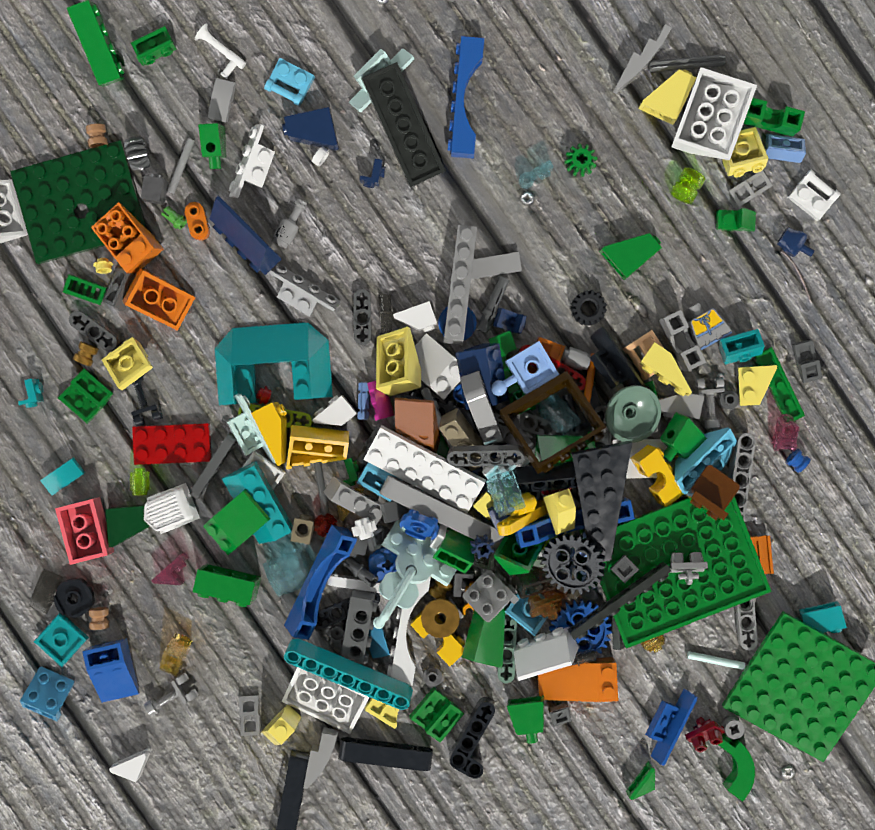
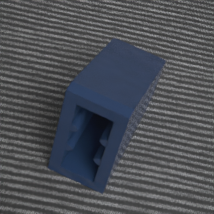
(312, 128)

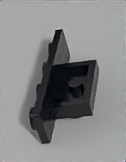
(612, 362)

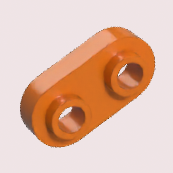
(197, 220)

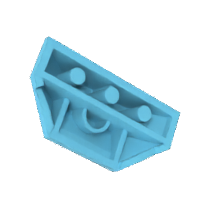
(713, 451)

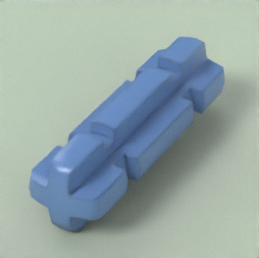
(363, 401)

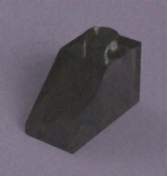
(532, 583)

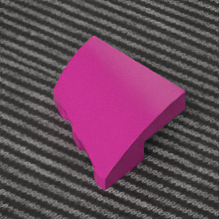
(380, 402)

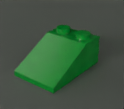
(236, 522)

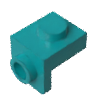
(34, 391)

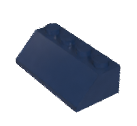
(243, 237)

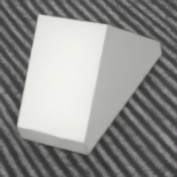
(131, 766)

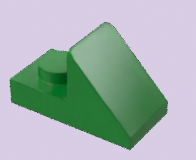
(736, 220)

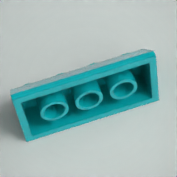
(254, 481)

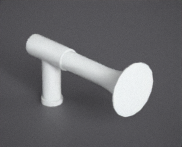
(235, 60)

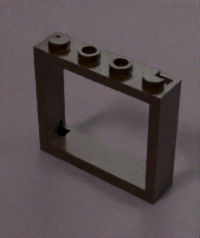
(536, 396)

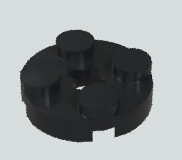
(63, 595)

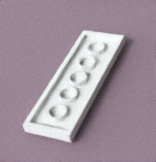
(424, 469)

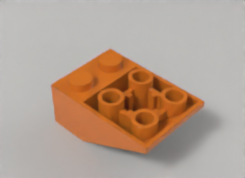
(127, 239)

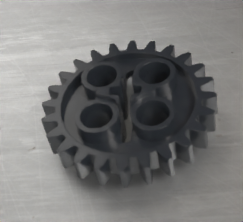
(591, 564)

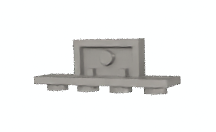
(301, 293)

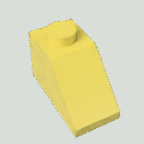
(482, 503)
(561, 511)

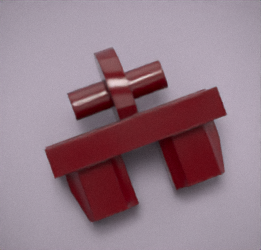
(703, 732)

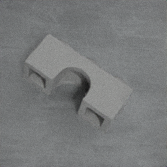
(677, 333)
(352, 500)

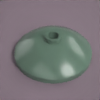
(641, 418)

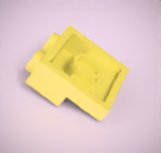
(747, 154)
(127, 363)

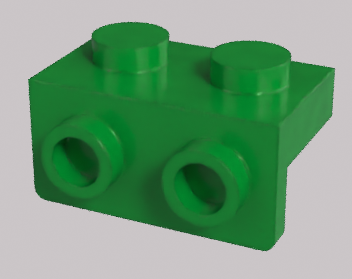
(153, 46)

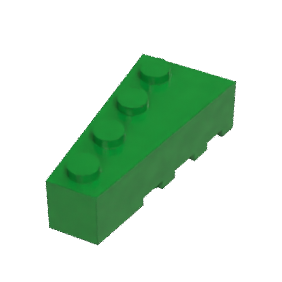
(96, 42)

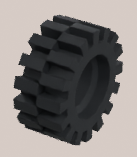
(599, 304)

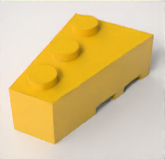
(316, 445)

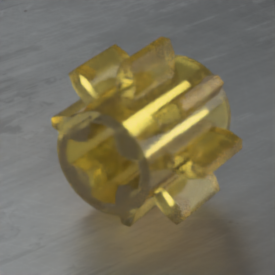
(654, 644)

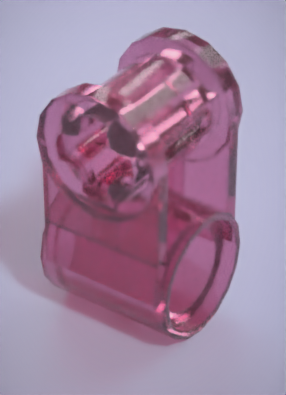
(785, 437)

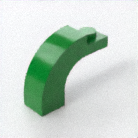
(743, 771)

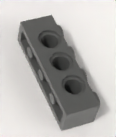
(364, 602)

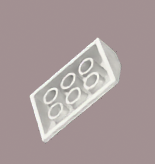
(714, 115)
(325, 700)

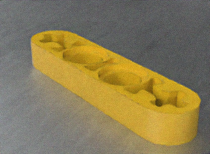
(513, 524)

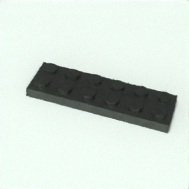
(403, 124)

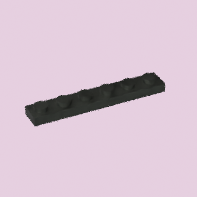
(613, 605)

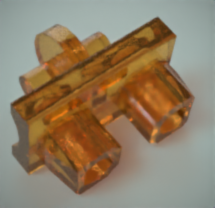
(548, 606)

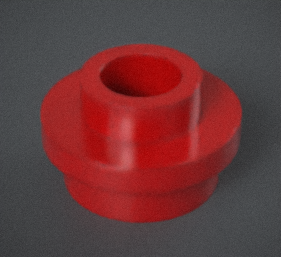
(263, 395)

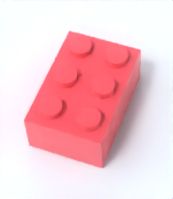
(84, 530)

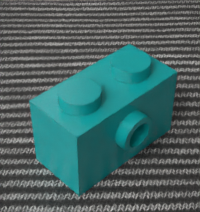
(741, 347)
(824, 617)

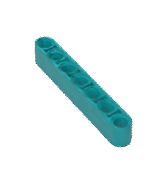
(348, 674)

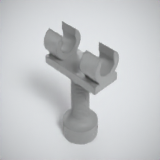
(712, 421)
(152, 707)

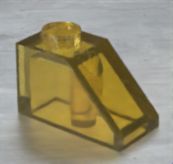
(175, 654)

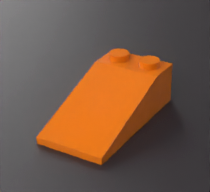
(586, 683)

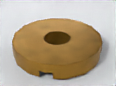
(440, 629)

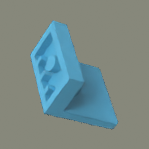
(47, 693)

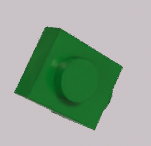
(352, 468)

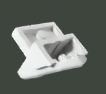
(170, 509)

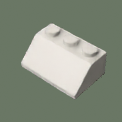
(11, 218)
(544, 653)

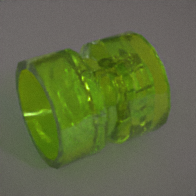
(689, 182)

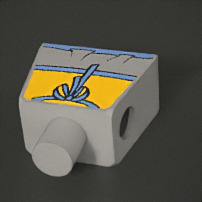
(706, 327)

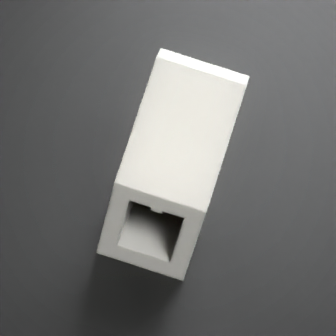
(337, 413)

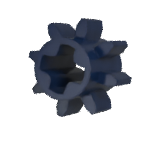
(479, 542)

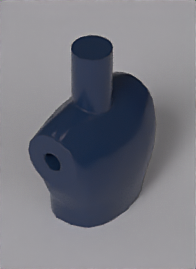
(793, 242)

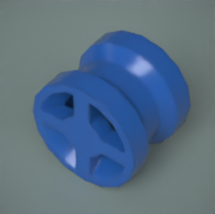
(798, 460)

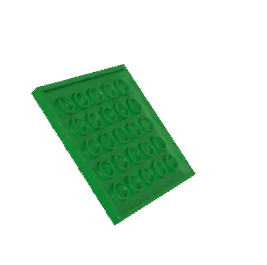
(802, 686)

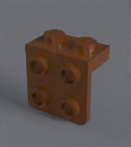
(713, 492)

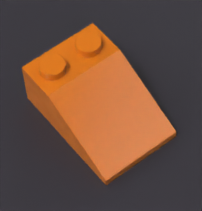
(158, 299)

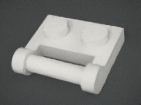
(811, 201)

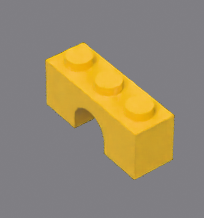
(651, 461)
(452, 646)

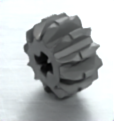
(137, 153)

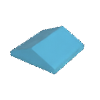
(520, 613)

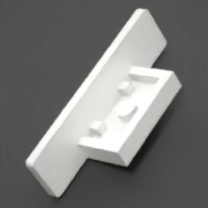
(254, 163)

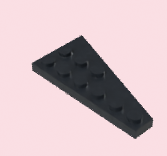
(600, 486)

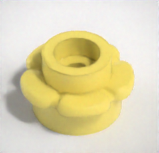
(103, 265)

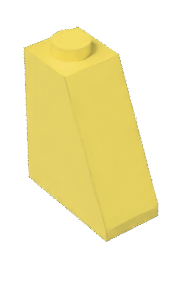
(669, 97)
(282, 725)

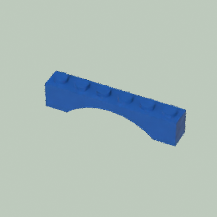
(470, 58)
(542, 528)
(333, 551)

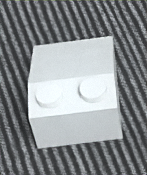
(437, 366)

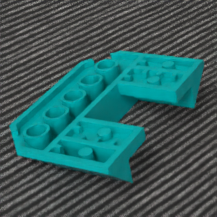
(271, 344)

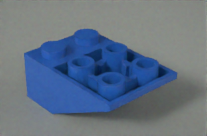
(111, 670)

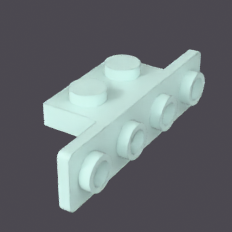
(377, 62)
(246, 430)

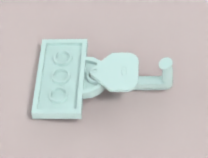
(401, 586)

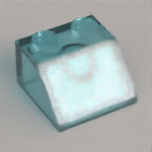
(287, 572)

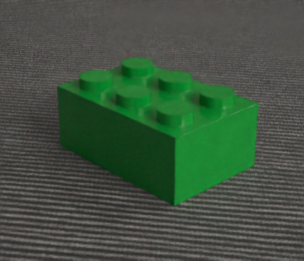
(226, 585)

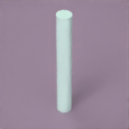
(716, 660)

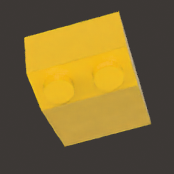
(273, 427)

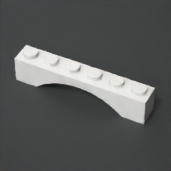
(403, 662)

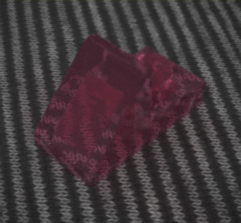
(169, 575)

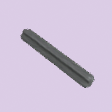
(687, 63)

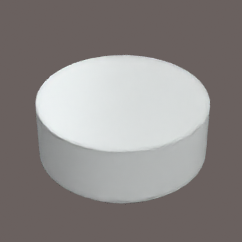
(320, 156)

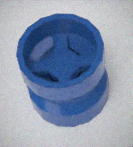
(458, 394)

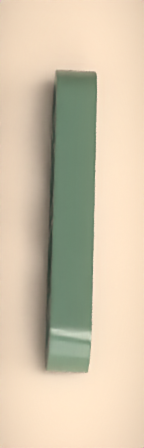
(509, 645)

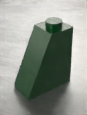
(124, 523)

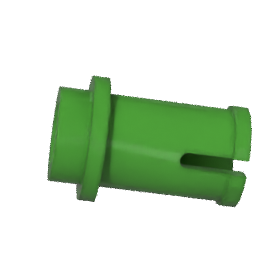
(172, 216)

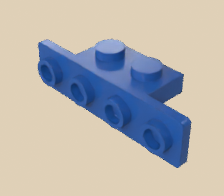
(668, 725)

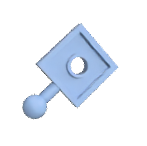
(518, 367)

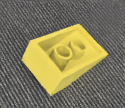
(397, 363)

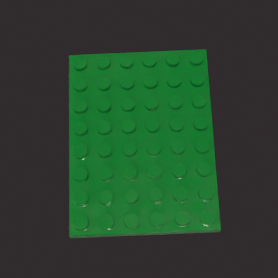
(731, 576)

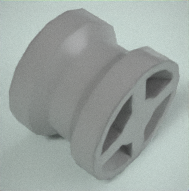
(729, 724)

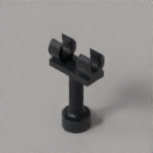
(155, 409)

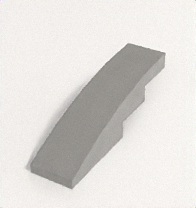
(639, 62)

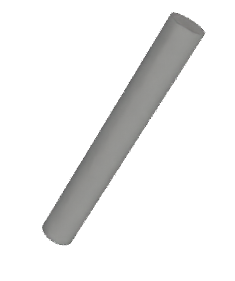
(180, 166)

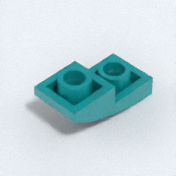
(62, 476)

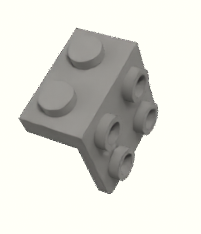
(489, 595)

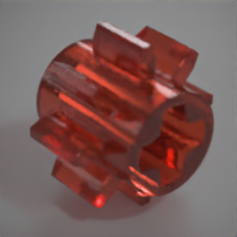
(323, 523)

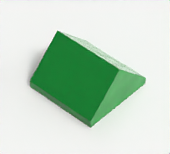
(514, 558)

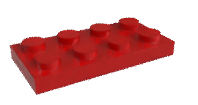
(171, 444)

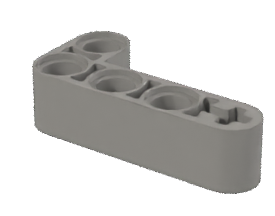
(481, 408)

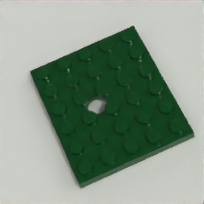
(54, 189)

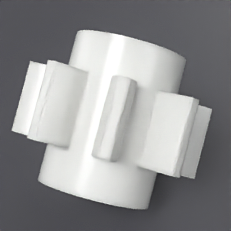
(364, 528)

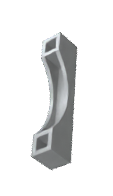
(460, 285)

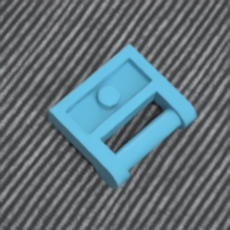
(291, 76)

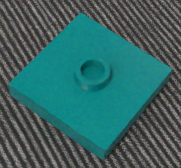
(61, 639)

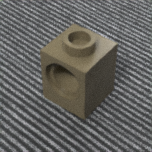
(298, 536)

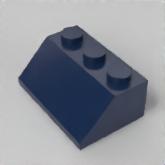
(488, 361)

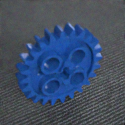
(584, 609)

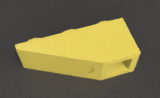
(663, 365)

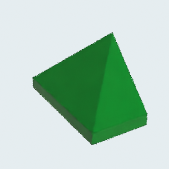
(642, 783)

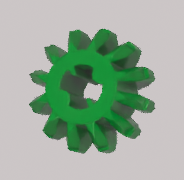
(585, 155)

